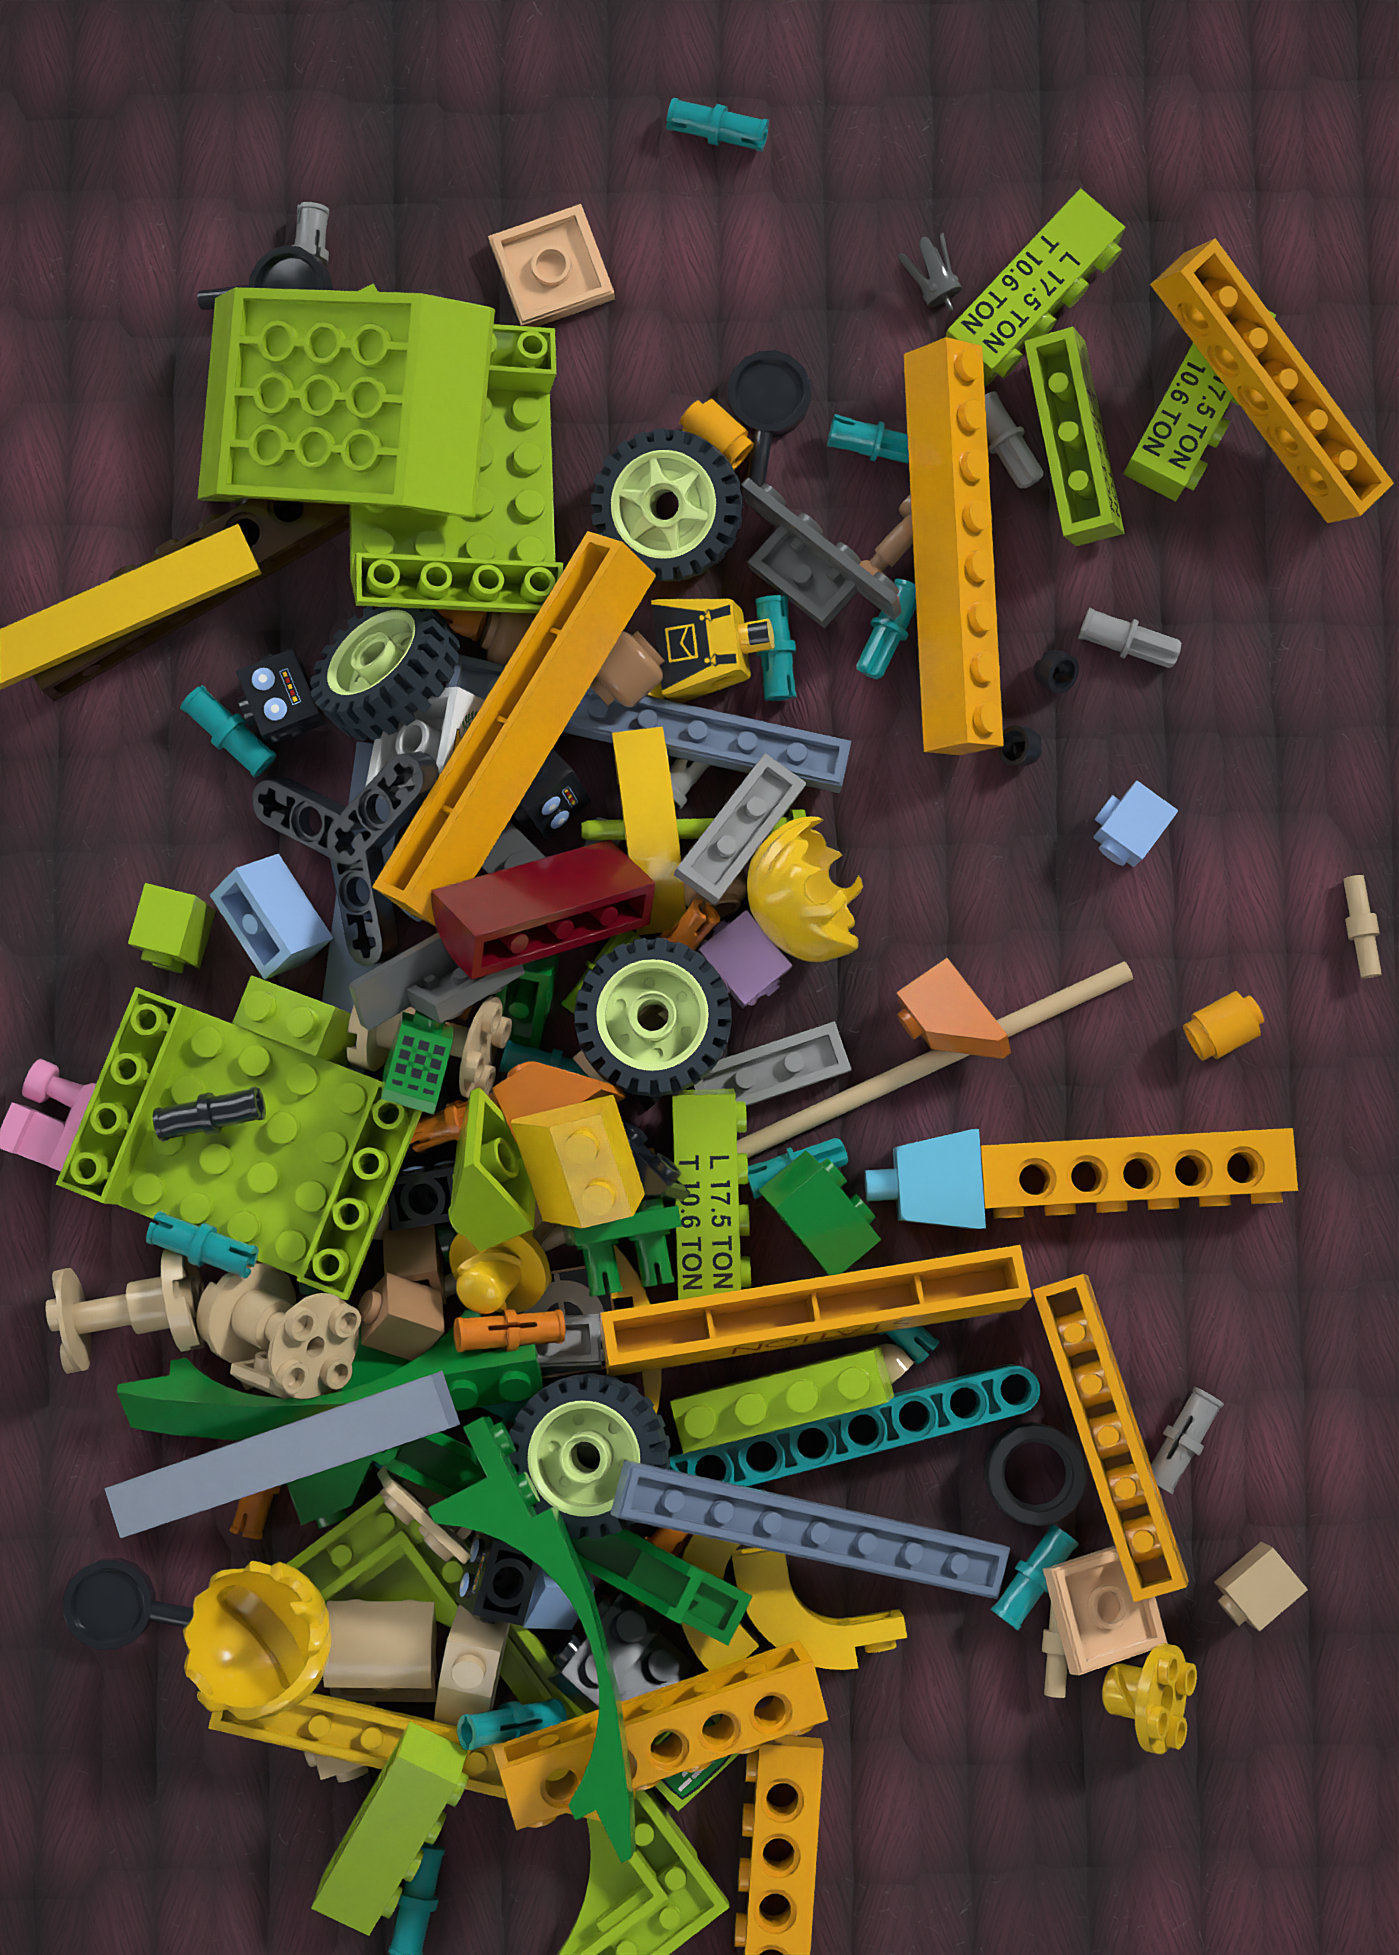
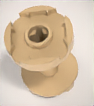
(474, 1044)
(147, 1306)
(305, 1342)

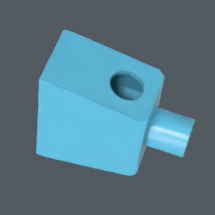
(934, 1181)

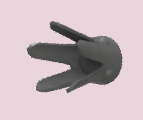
(942, 283)

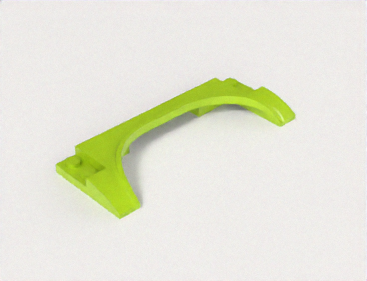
(628, 1906)

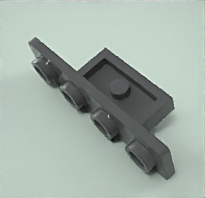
(808, 566)
(424, 980)

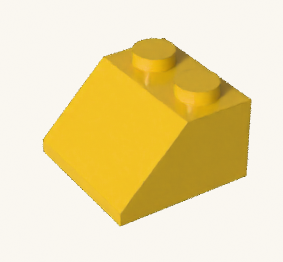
(580, 1163)

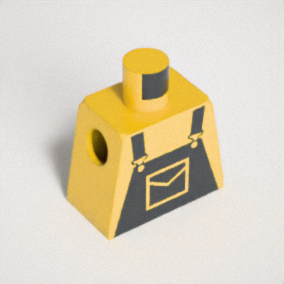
(705, 645)

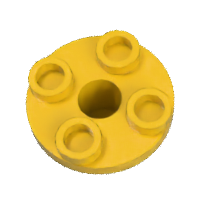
(502, 1276)
(1153, 1696)

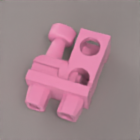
(39, 1134)

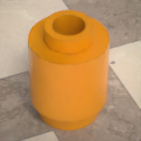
(719, 429)
(1224, 1026)

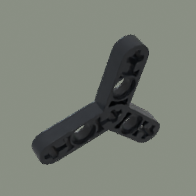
(336, 838)

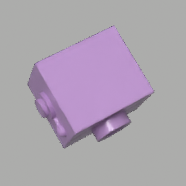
(745, 959)

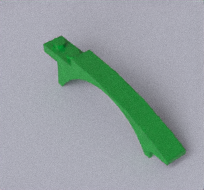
(199, 1407)
(505, 1510)
(621, 1558)

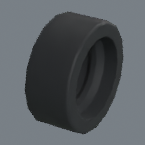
(1074, 1482)

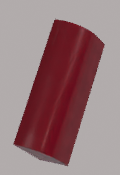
(541, 908)

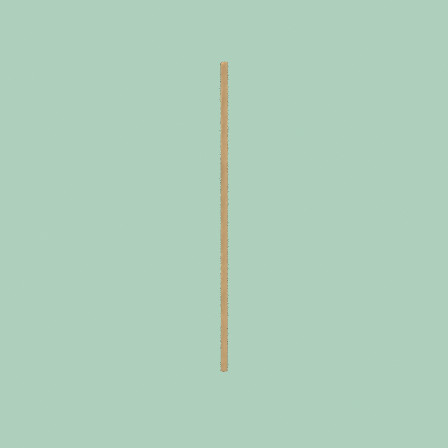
(894, 1079)

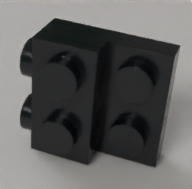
(638, 1652)

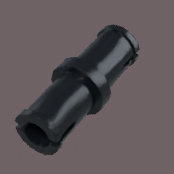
(209, 1113)

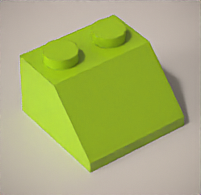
(490, 1181)

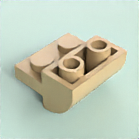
(382, 1651)

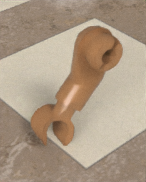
(894, 544)

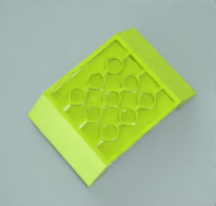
(346, 399)
(508, 549)
(294, 1185)

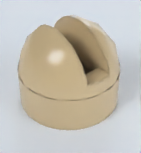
(896, 1361)

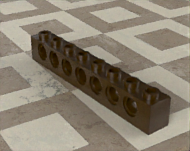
(276, 548)

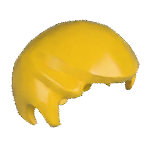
(795, 896)
(257, 1640)

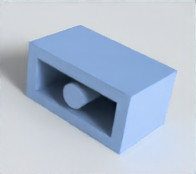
(271, 916)

